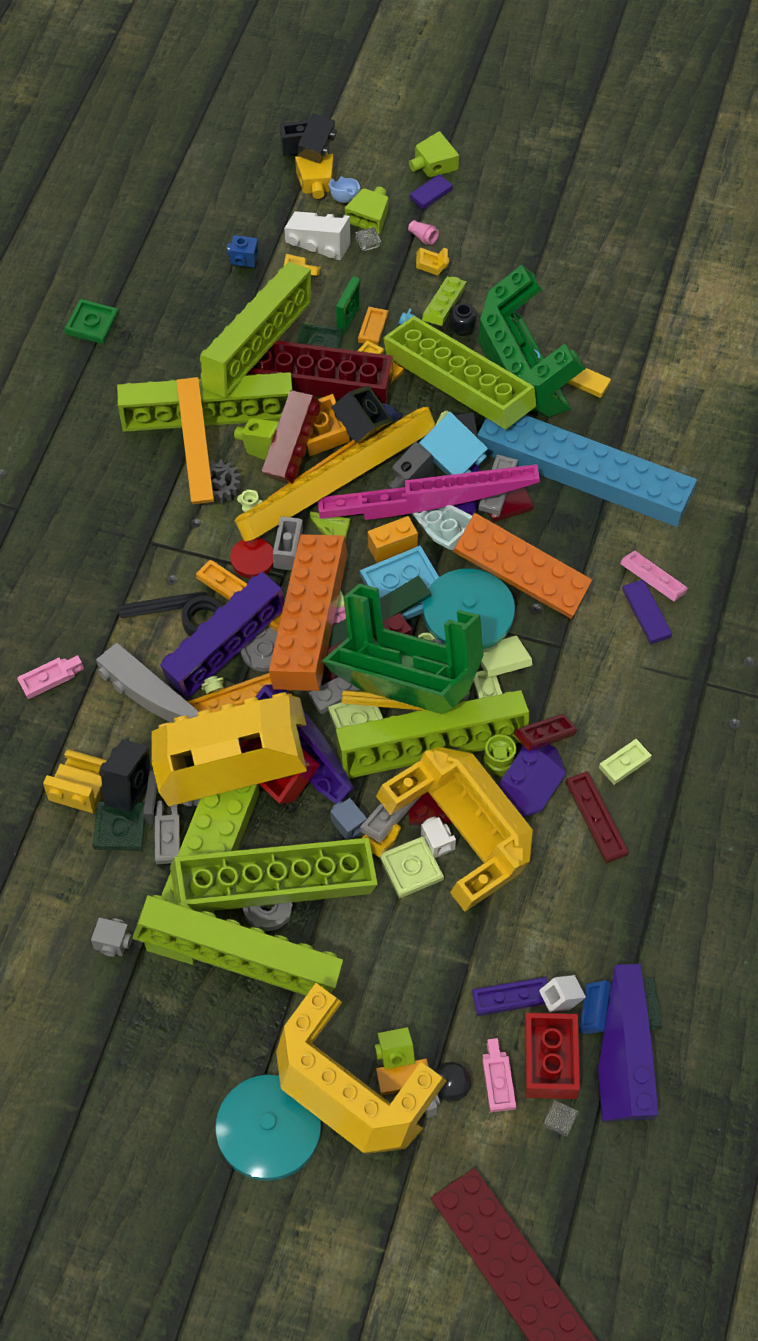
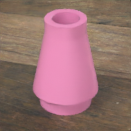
(426, 233)

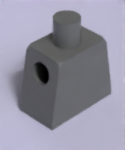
(414, 464)

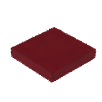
(516, 503)

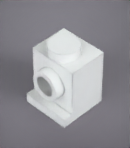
(438, 836)

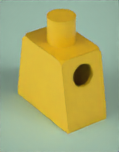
(314, 176)

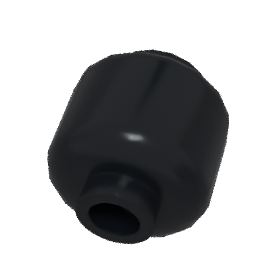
(463, 318)

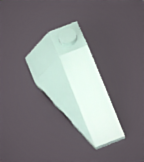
(444, 524)

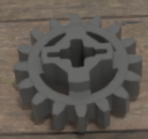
(221, 477)

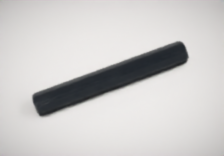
(157, 605)

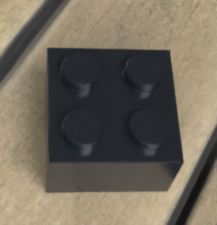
(361, 414)
(125, 775)

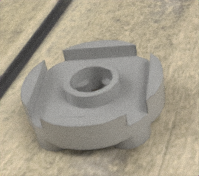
(270, 919)

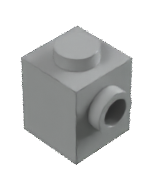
(111, 937)

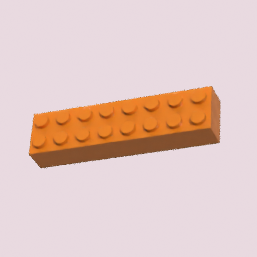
(308, 613)

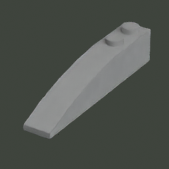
(142, 685)

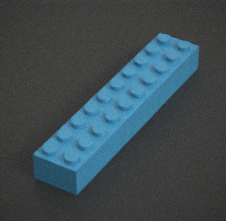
(592, 467)

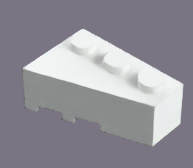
(319, 234)

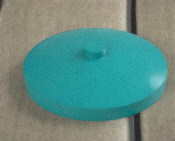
(474, 593)
(266, 1130)

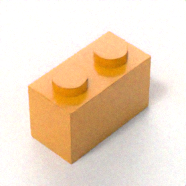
(392, 539)

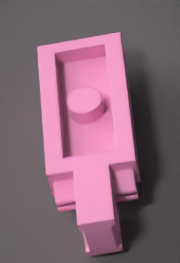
(49, 675)
(498, 1078)

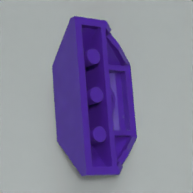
(533, 779)

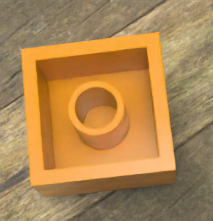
(327, 430)

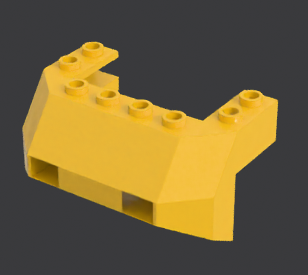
(216, 749)
(341, 1097)

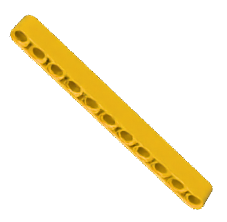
(335, 474)

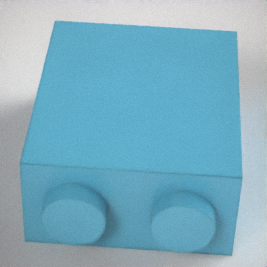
(453, 446)

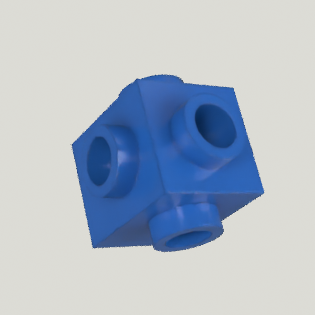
(243, 251)

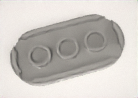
(260, 650)

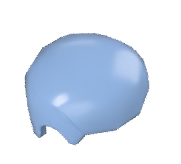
(344, 189)

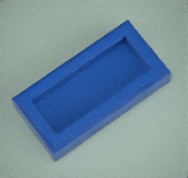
(595, 1007)

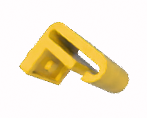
(76, 782)

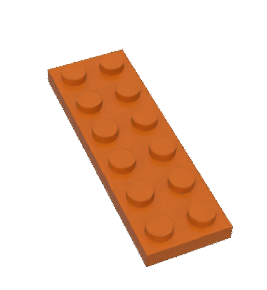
(522, 565)

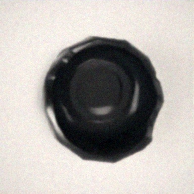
(457, 1083)

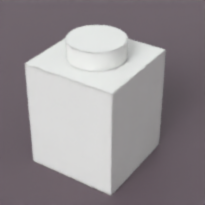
(562, 993)

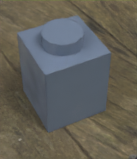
(347, 818)

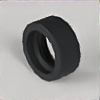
(195, 605)

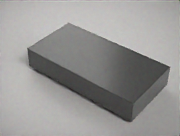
(151, 799)

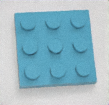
(399, 570)

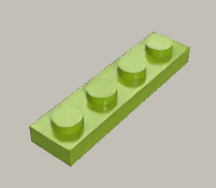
(444, 300)

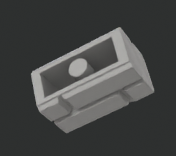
(286, 542)

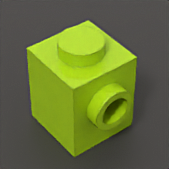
(395, 1048)

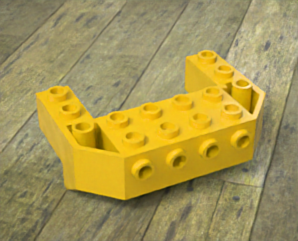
(477, 811)

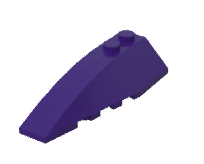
(330, 776)
(626, 1053)

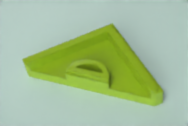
(331, 525)

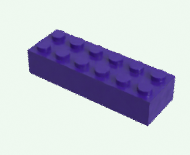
(223, 635)

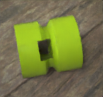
(499, 754)

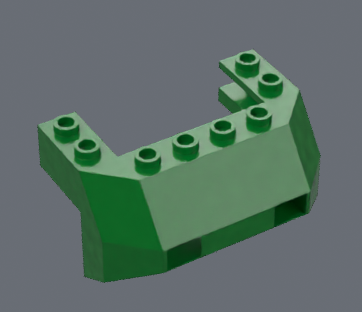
(510, 344)
(404, 665)

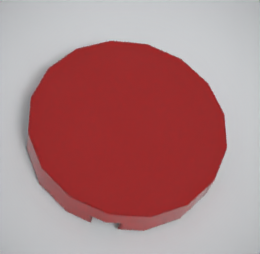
(252, 557)

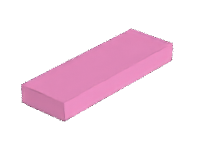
(654, 575)

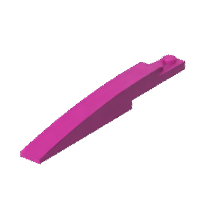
(429, 493)

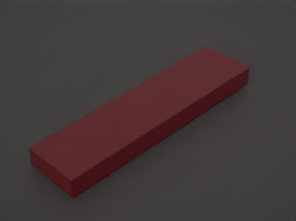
(596, 817)

